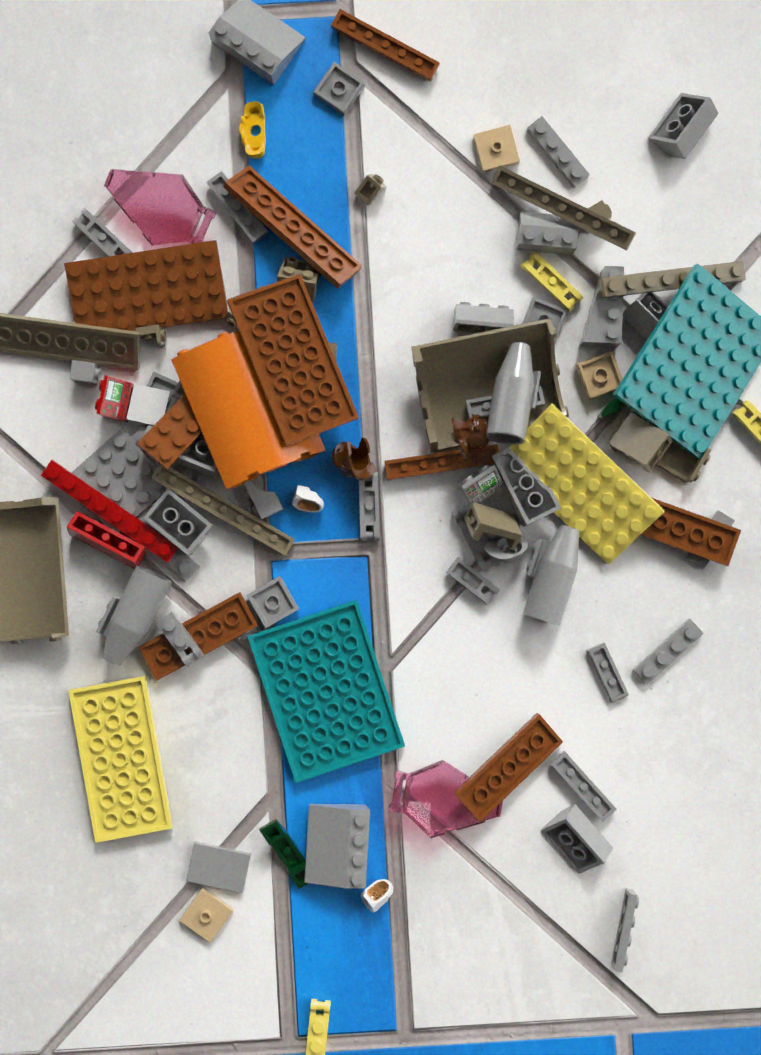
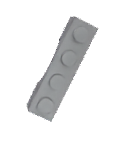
(265, 502)

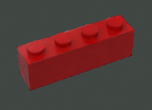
(106, 540)

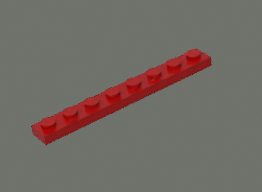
(109, 511)

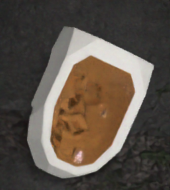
(307, 500)
(377, 894)

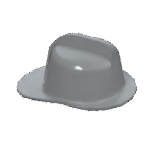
(500, 550)

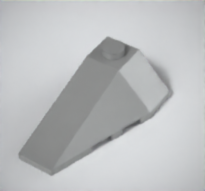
(524, 488)

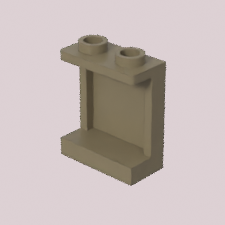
(640, 441)
(681, 463)
(494, 521)

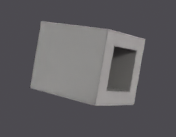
(85, 372)

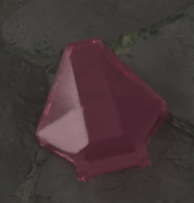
(160, 205)
(431, 800)

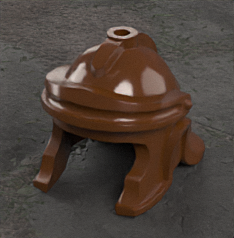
(471, 434)
(353, 460)

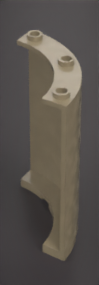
(467, 369)
(32, 571)

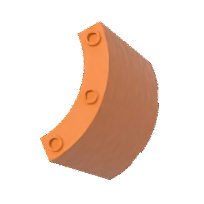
(235, 411)

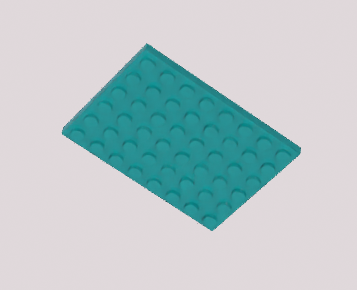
(695, 362)
(326, 691)

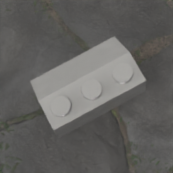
(684, 124)
(546, 234)
(645, 313)
(481, 318)
(178, 522)
(577, 839)

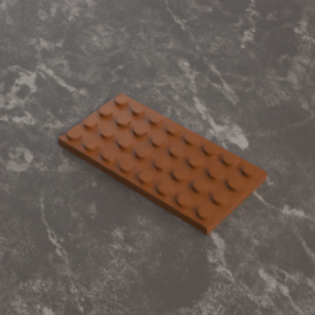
(149, 287)
(292, 359)

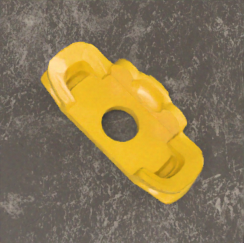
(253, 117)

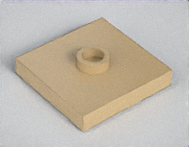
(496, 148)
(599, 375)
(206, 915)

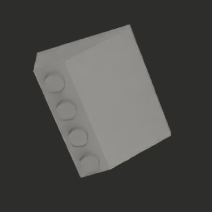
(256, 39)
(337, 845)

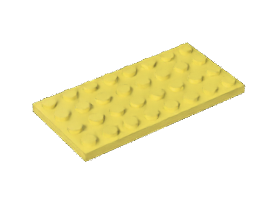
(587, 484)
(120, 759)

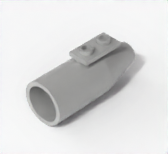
(513, 397)
(554, 572)
(132, 614)

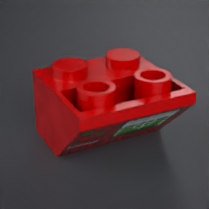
(114, 398)

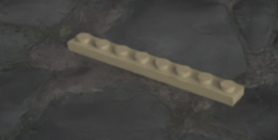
(563, 208)
(666, 279)
(223, 509)

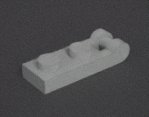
(472, 580)
(179, 638)

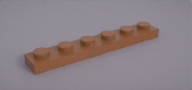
(385, 45)
(439, 462)

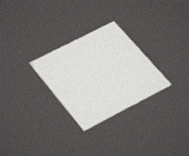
(147, 404)

